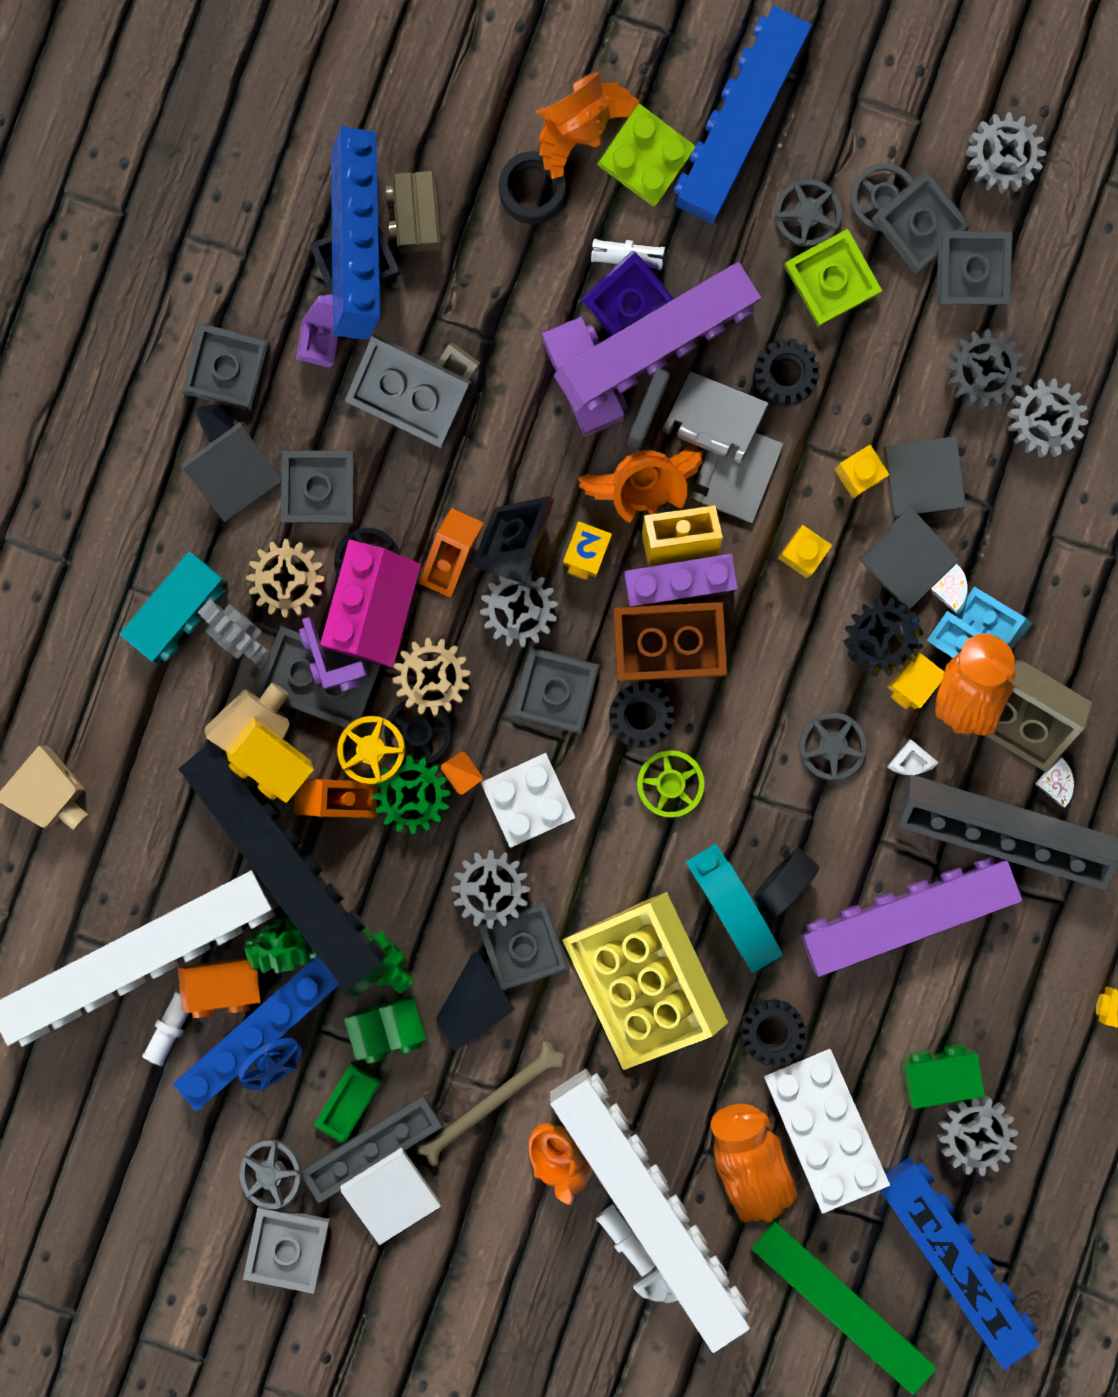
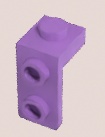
(316, 337)
(345, 677)

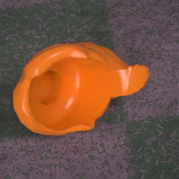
(558, 1161)

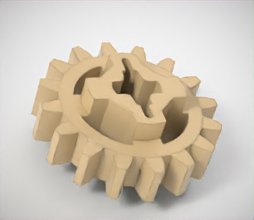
(270, 578)
(444, 687)

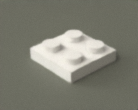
(528, 800)

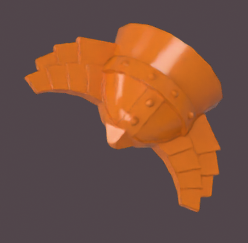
(581, 119)
(645, 481)

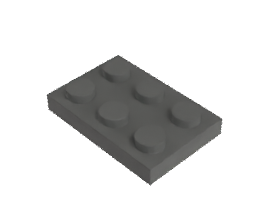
(407, 391)
(290, 669)

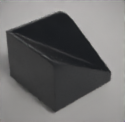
(214, 420)

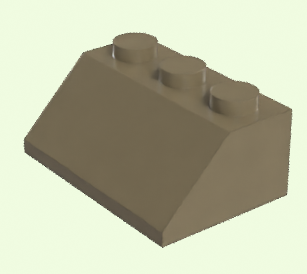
(1040, 717)

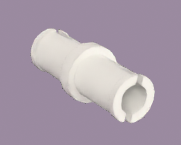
(615, 252)
(167, 1031)
(625, 1239)

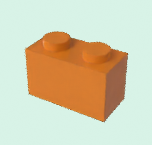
(218, 986)

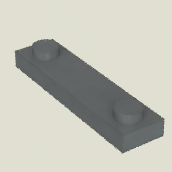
(350, 1159)

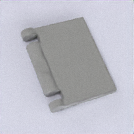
(715, 416)
(737, 486)

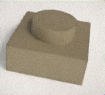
(458, 361)

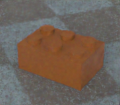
(669, 642)

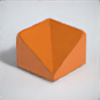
(461, 773)

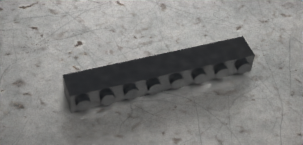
(286, 871)

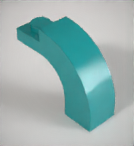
(734, 908)

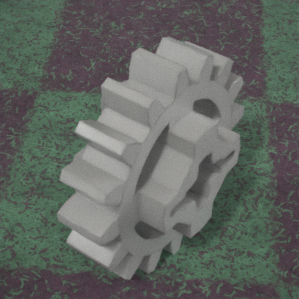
(996, 142)
(1049, 432)
(535, 613)
(233, 631)
(475, 889)
(975, 1149)

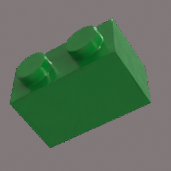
(942, 1076)

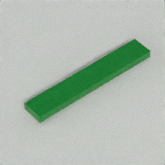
(843, 1307)

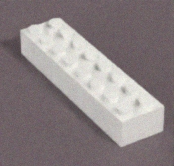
(125, 961)
(652, 1214)

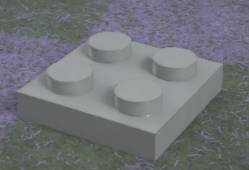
(286, 1249)

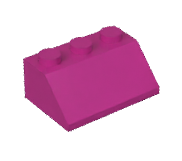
(370, 604)

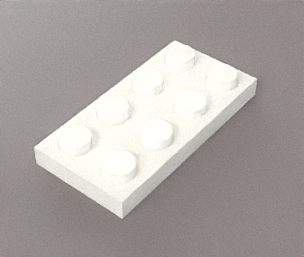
(826, 1131)

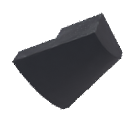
(473, 1003)

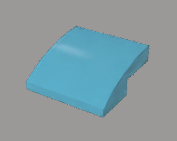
(978, 616)

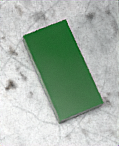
(347, 1103)

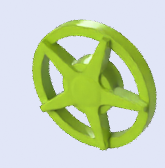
(670, 783)

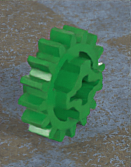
(424, 806)
(278, 947)
(398, 975)

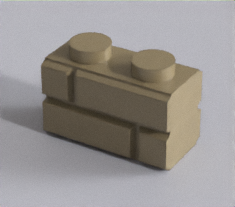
(416, 212)

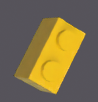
(681, 535)
(269, 761)

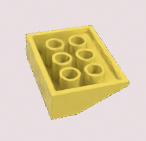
(645, 982)

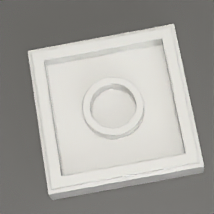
(390, 1196)

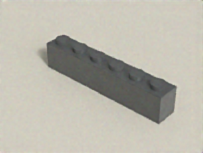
(1008, 832)

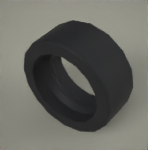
(517, 211)
(786, 882)

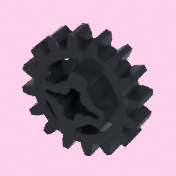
(897, 643)

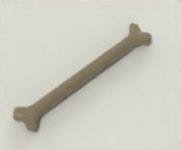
(433, 1147)

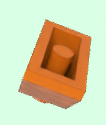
(451, 552)
(335, 798)

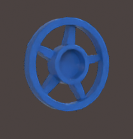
(270, 1064)

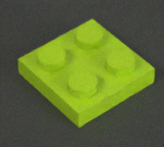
(646, 155)
(832, 278)

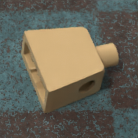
(237, 715)
(45, 791)

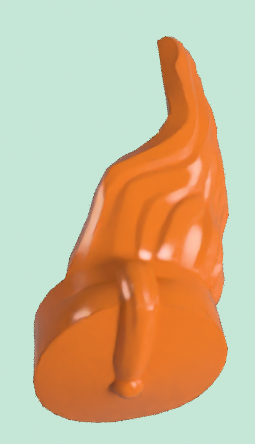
(976, 686)
(751, 1163)

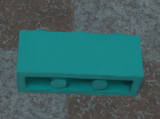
(174, 609)

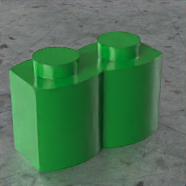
(386, 1028)

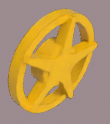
(371, 750)

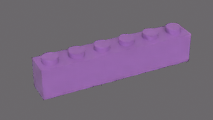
(657, 337)
(910, 916)

